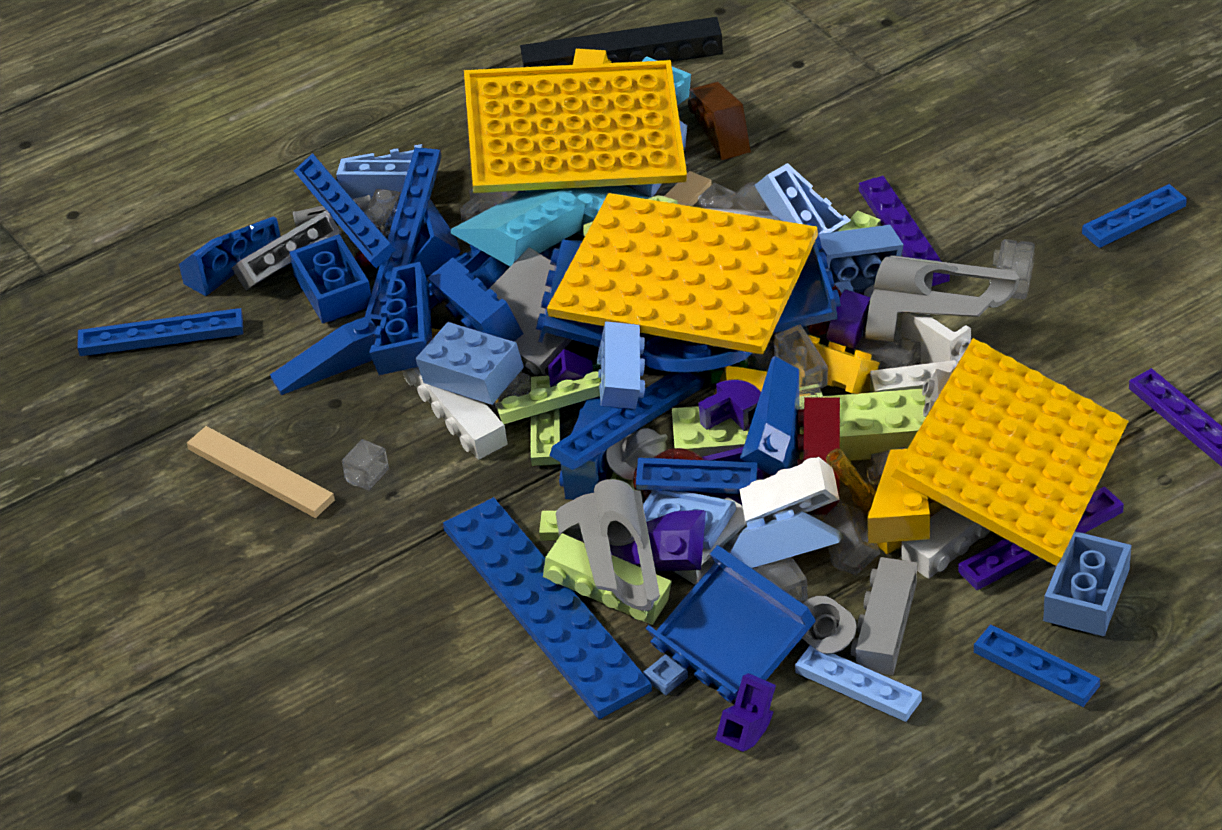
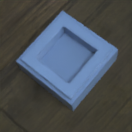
(666, 674)

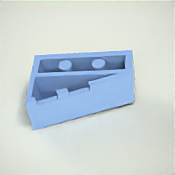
(366, 173)
(794, 201)
(621, 365)

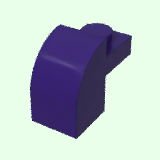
(850, 320)
(733, 400)
(750, 716)

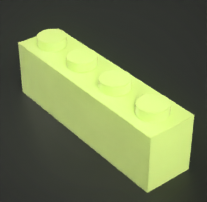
(570, 567)

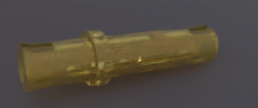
(862, 493)

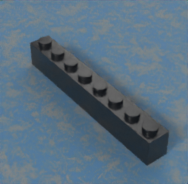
(660, 42)

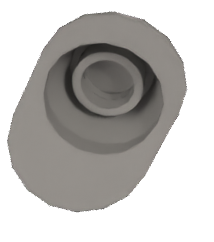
(642, 444)
(833, 625)

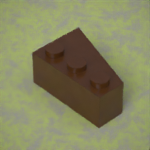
(721, 119)

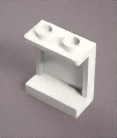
(936, 340)

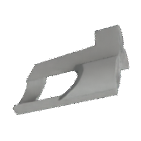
(906, 286)
(615, 518)

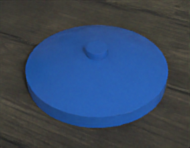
(687, 356)

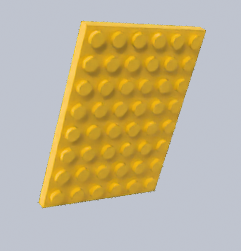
(573, 126)
(684, 272)
(1012, 451)

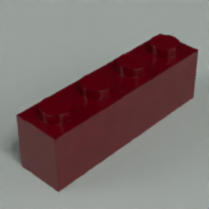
(820, 435)

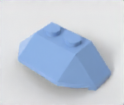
(782, 538)

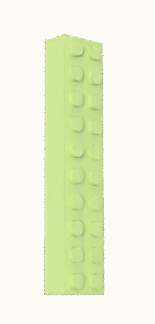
(867, 425)

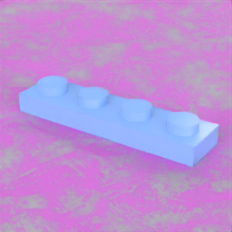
(859, 683)

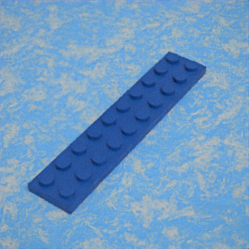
(547, 610)

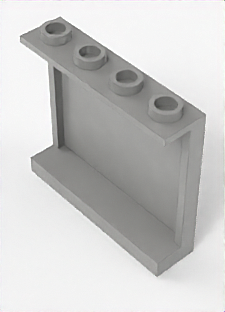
(523, 290)

